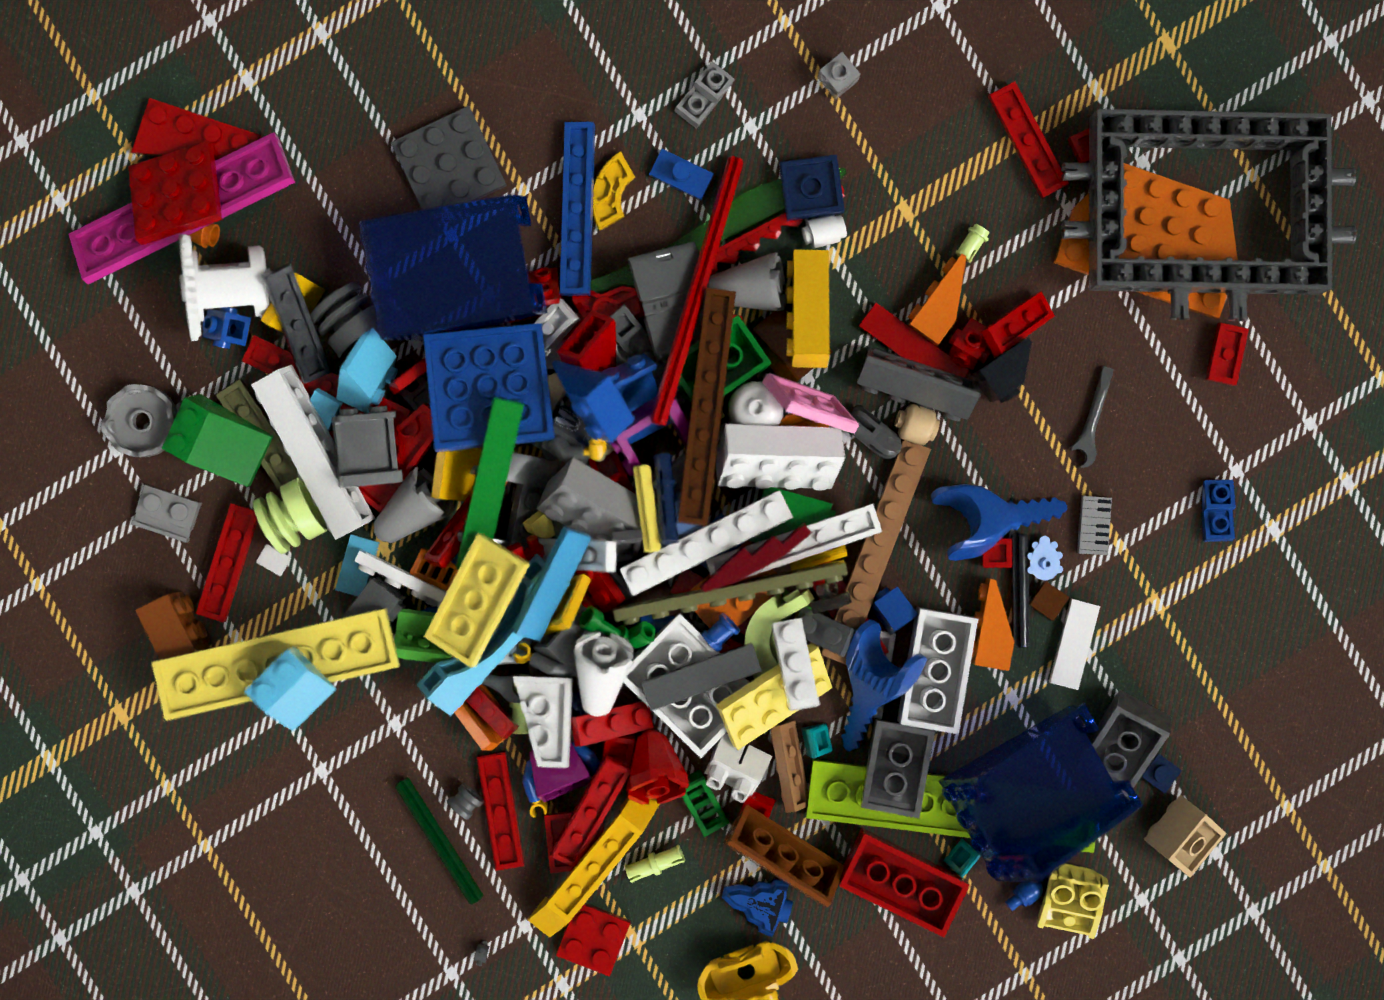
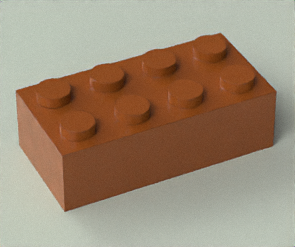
(173, 626)

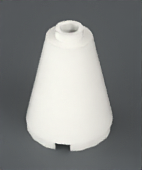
(601, 670)

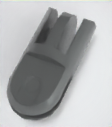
(875, 434)

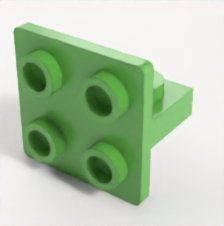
(410, 637)

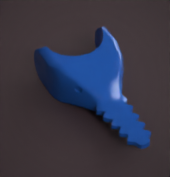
(991, 516)
(873, 680)

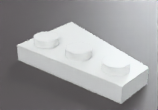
(548, 717)

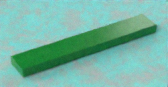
(491, 472)

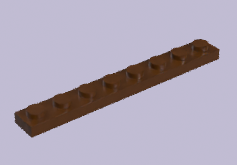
(706, 407)

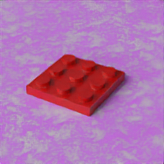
(174, 193)

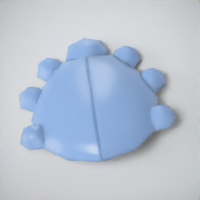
(1044, 559)

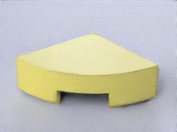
(539, 525)

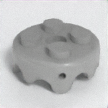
(121, 415)

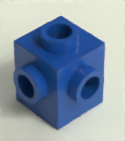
(226, 327)

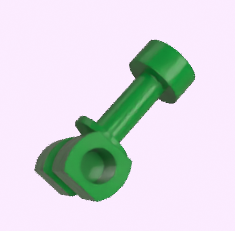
(637, 636)

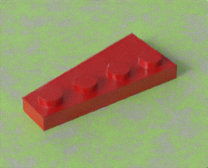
(173, 128)
(413, 441)

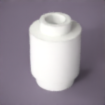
(824, 231)

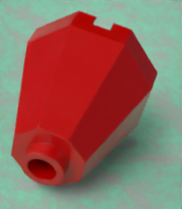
(655, 770)

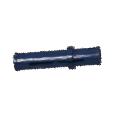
(665, 487)

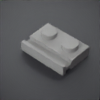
(166, 513)

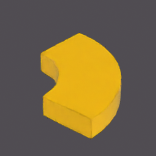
(609, 190)

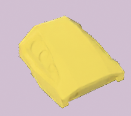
(1074, 900)

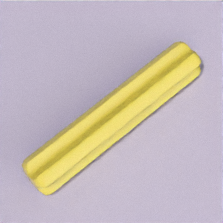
(647, 508)

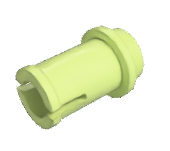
(973, 242)

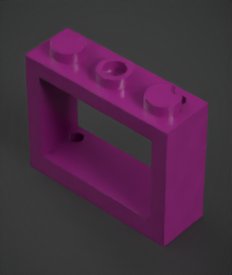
(642, 419)

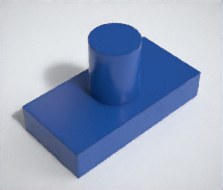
(681, 174)

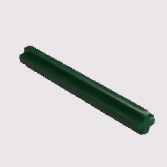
(439, 840)

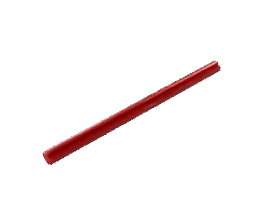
(696, 291)

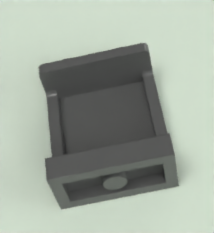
(365, 447)

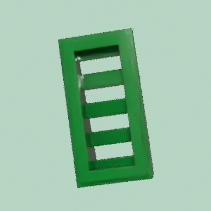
(696, 779)

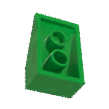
(217, 440)

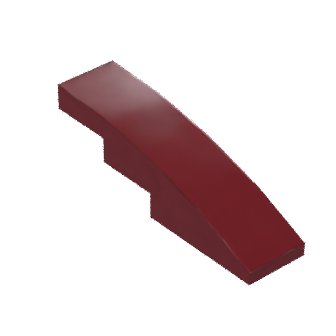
(745, 564)

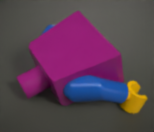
(551, 782)

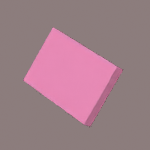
(810, 403)

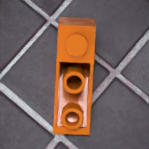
(940, 309)
(993, 635)

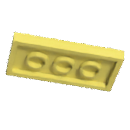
(476, 600)
(764, 702)

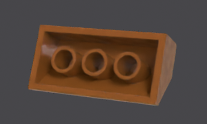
(785, 855)

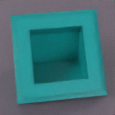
(816, 740)
(962, 858)

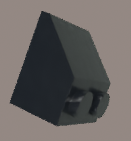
(1005, 373)

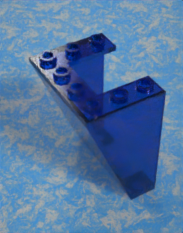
(450, 268)
(1038, 798)

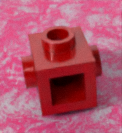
(969, 345)

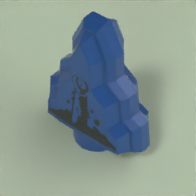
(762, 903)

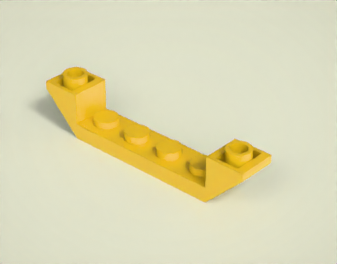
(594, 867)

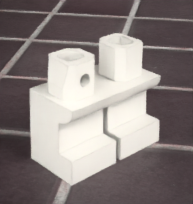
(736, 771)

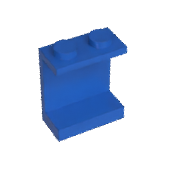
(636, 386)

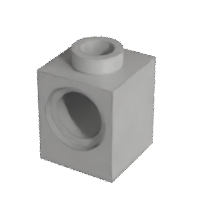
(838, 75)

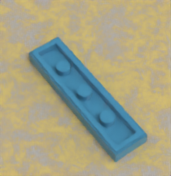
(551, 583)

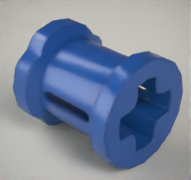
(720, 632)

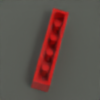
(492, 712)

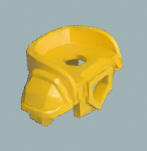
(772, 968)

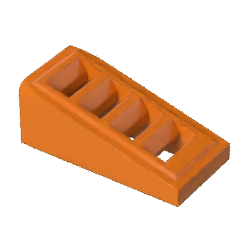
(418, 565)

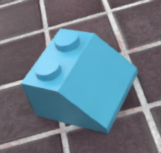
(366, 372)
(290, 689)

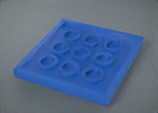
(474, 367)

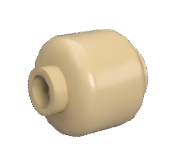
(917, 424)

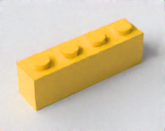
(809, 308)

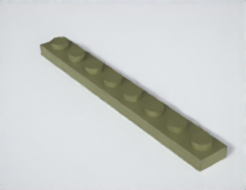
(743, 589)

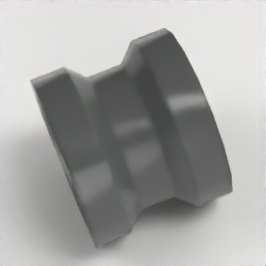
(465, 801)

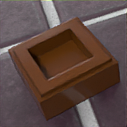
(1048, 600)

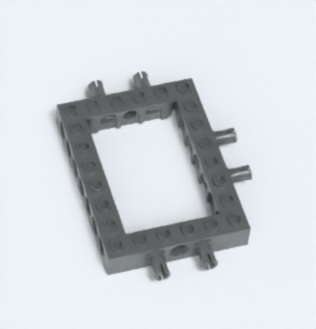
(1311, 185)

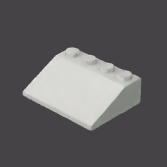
(694, 718)

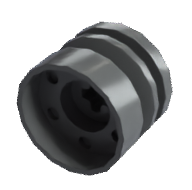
(344, 314)

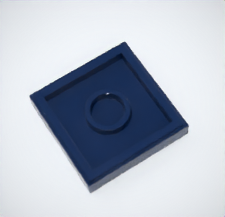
(811, 187)

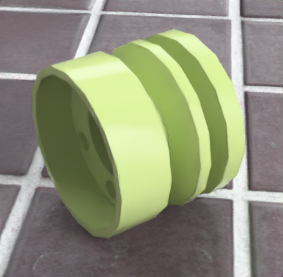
(284, 518)

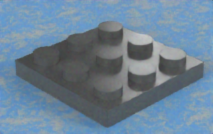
(449, 161)

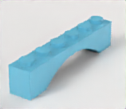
(452, 680)

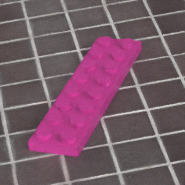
(242, 180)

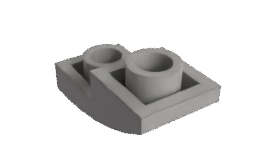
(704, 95)

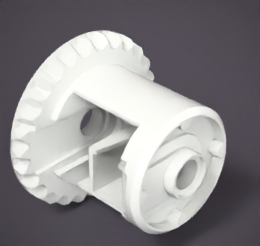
(221, 284)

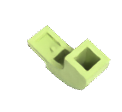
(760, 631)

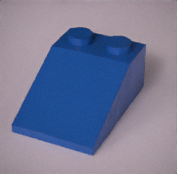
(594, 401)

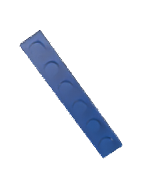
(577, 209)

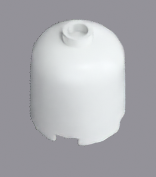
(754, 406)

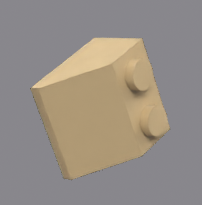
(1184, 835)

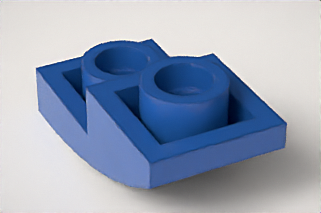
(1217, 510)

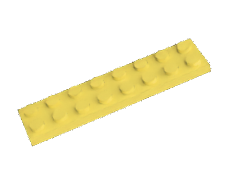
(223, 673)

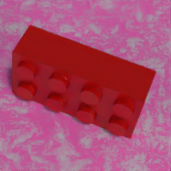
(903, 882)

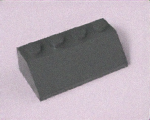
(918, 383)

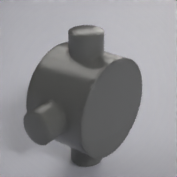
(481, 953)

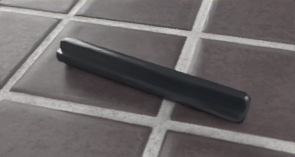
(1020, 590)

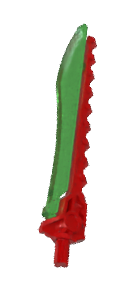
(744, 212)

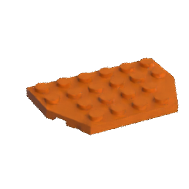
(1162, 223)

